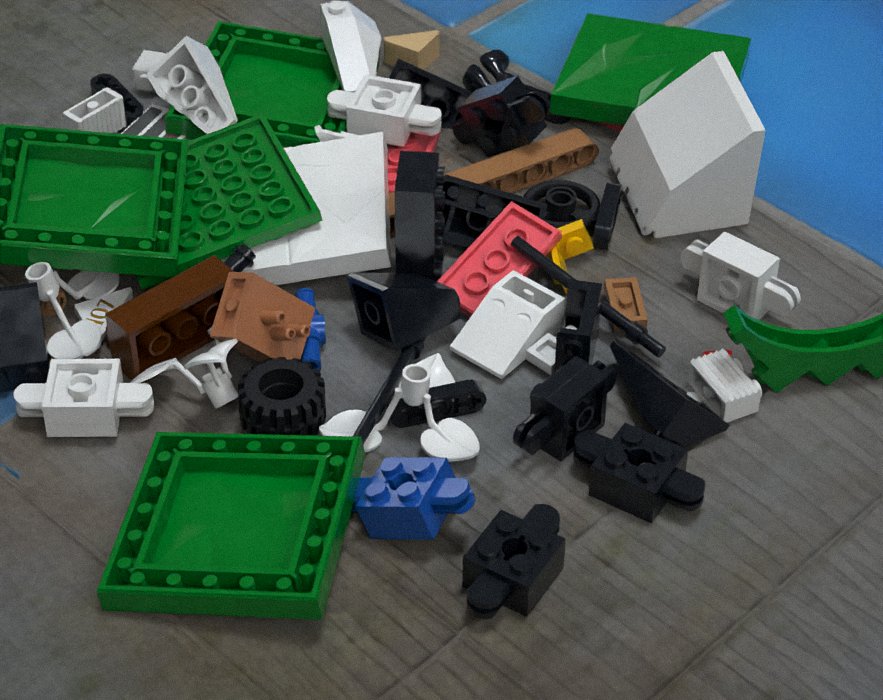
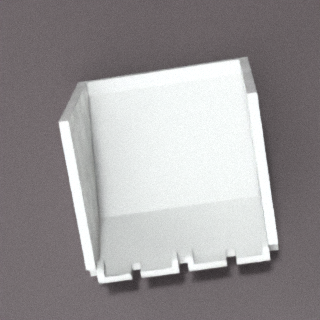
(691, 153)

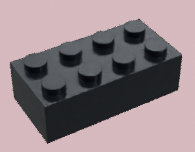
(418, 215)

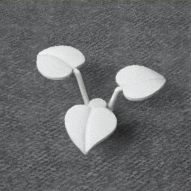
(84, 336)
(217, 381)
(447, 439)

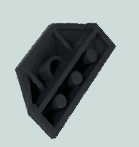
(474, 207)

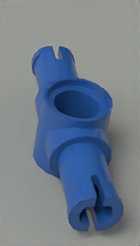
(317, 336)

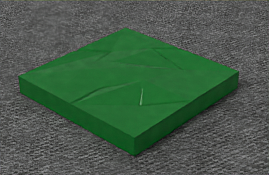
(627, 61)
(273, 76)
(91, 200)
(234, 525)

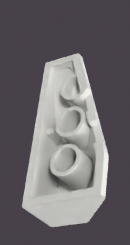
(350, 42)
(194, 85)

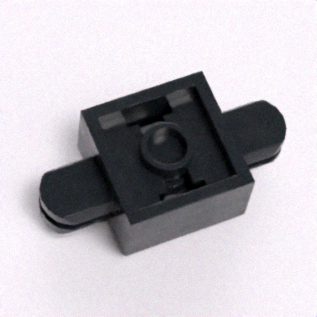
(502, 116)
(565, 406)
(638, 472)
(513, 562)

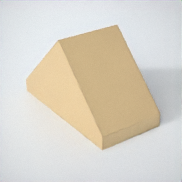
(416, 48)

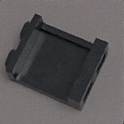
(582, 312)

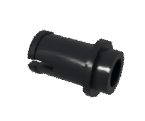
(241, 258)

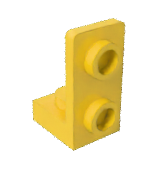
(574, 242)

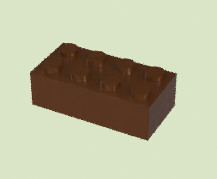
(168, 318)

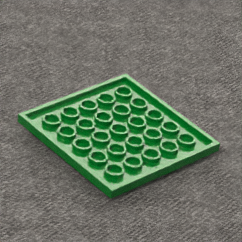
(238, 194)

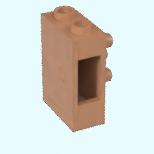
(261, 318)

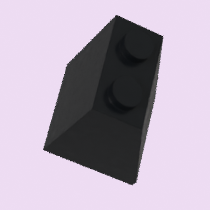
(401, 306)
(22, 337)

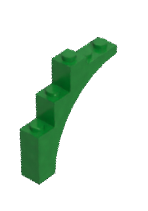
(786, 354)

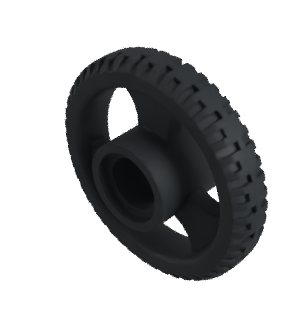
(562, 200)

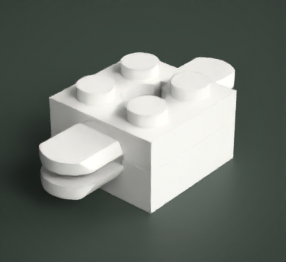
(385, 107)
(739, 276)
(84, 398)

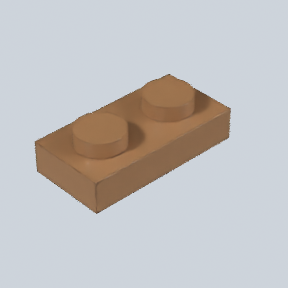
(626, 298)

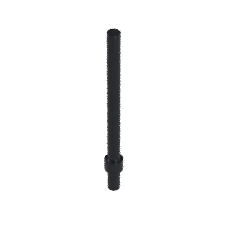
(633, 331)
(378, 405)

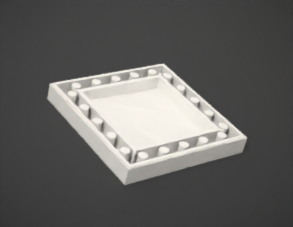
(352, 194)

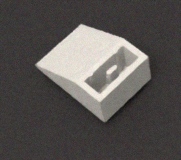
(508, 323)

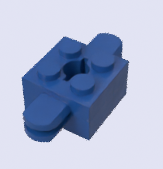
(411, 498)

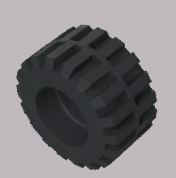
(282, 398)

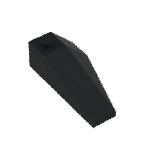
(434, 91)
(666, 404)

